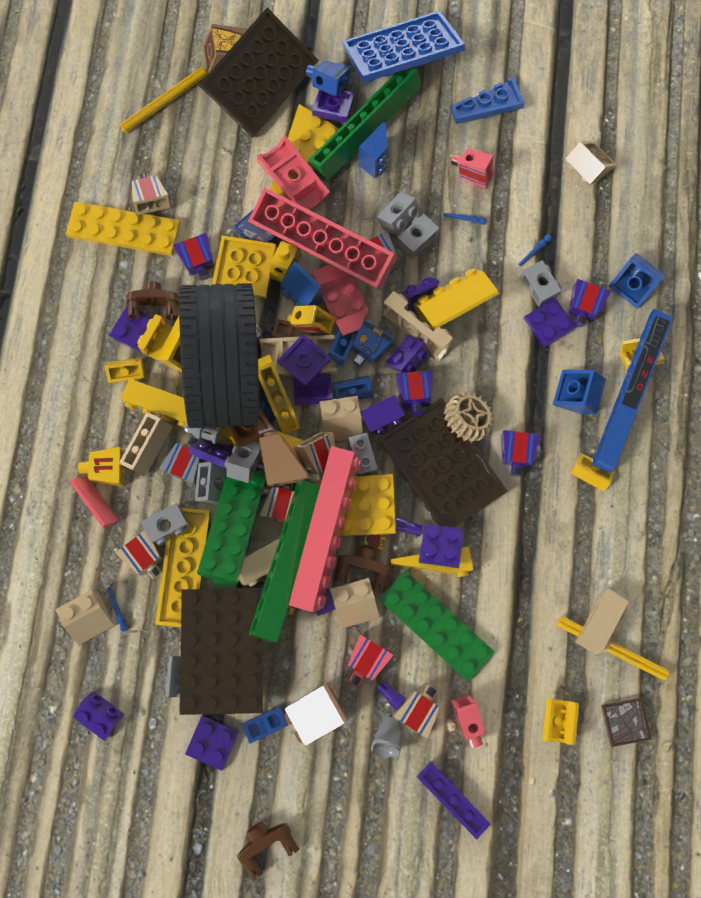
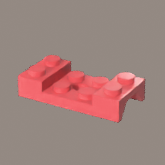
(307, 188)

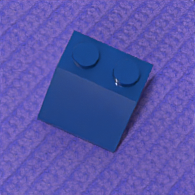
(374, 152)
(636, 280)
(301, 287)
(579, 391)

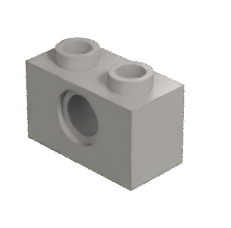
(398, 213)
(414, 245)
(541, 293)
(361, 446)
(243, 461)
(209, 483)
(154, 524)

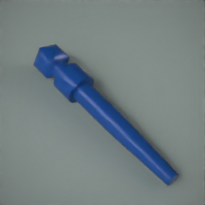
(482, 220)
(541, 244)
(120, 618)

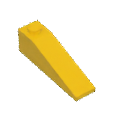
(277, 395)
(413, 562)

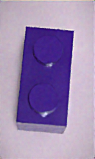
(383, 414)

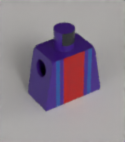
(196, 255)
(586, 301)
(415, 390)
(518, 450)

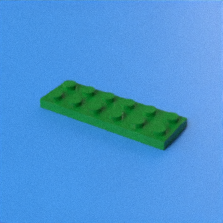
(232, 528)
(436, 626)

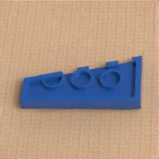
(498, 100)

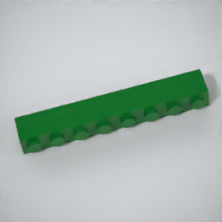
(365, 122)
(285, 564)

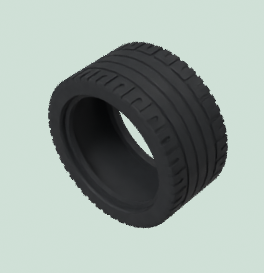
(219, 355)

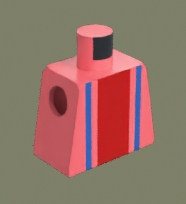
(475, 167)
(367, 660)

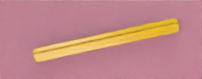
(163, 100)
(619, 651)

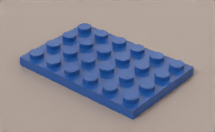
(403, 46)

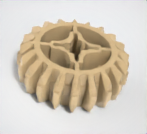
(466, 421)

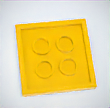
(244, 262)
(372, 507)

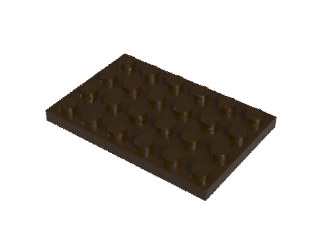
(258, 72)
(442, 469)
(218, 656)

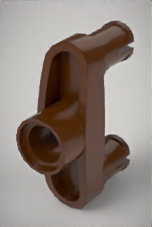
(152, 296)
(365, 559)
(261, 839)

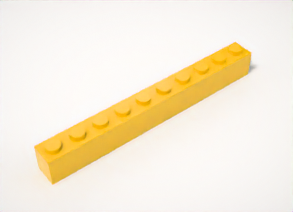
(172, 408)

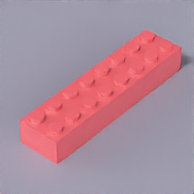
(323, 238)
(325, 530)

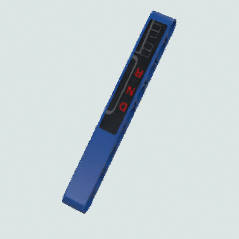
(632, 390)

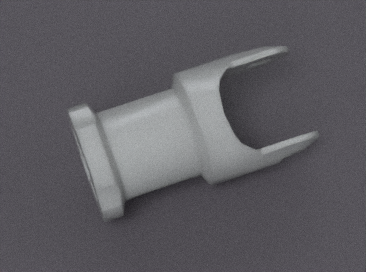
(200, 433)

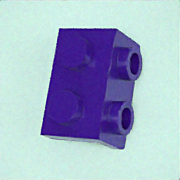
(413, 292)
(408, 355)
(318, 390)
(98, 715)

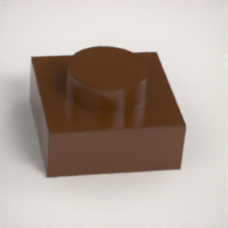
(282, 329)

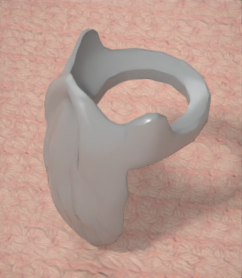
(388, 739)

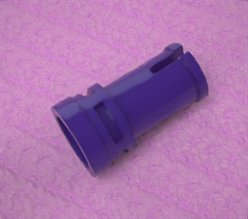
(408, 527)
(395, 699)

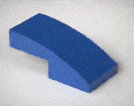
(264, 725)

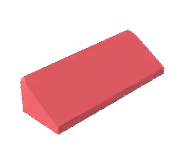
(94, 501)

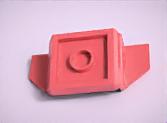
(342, 298)

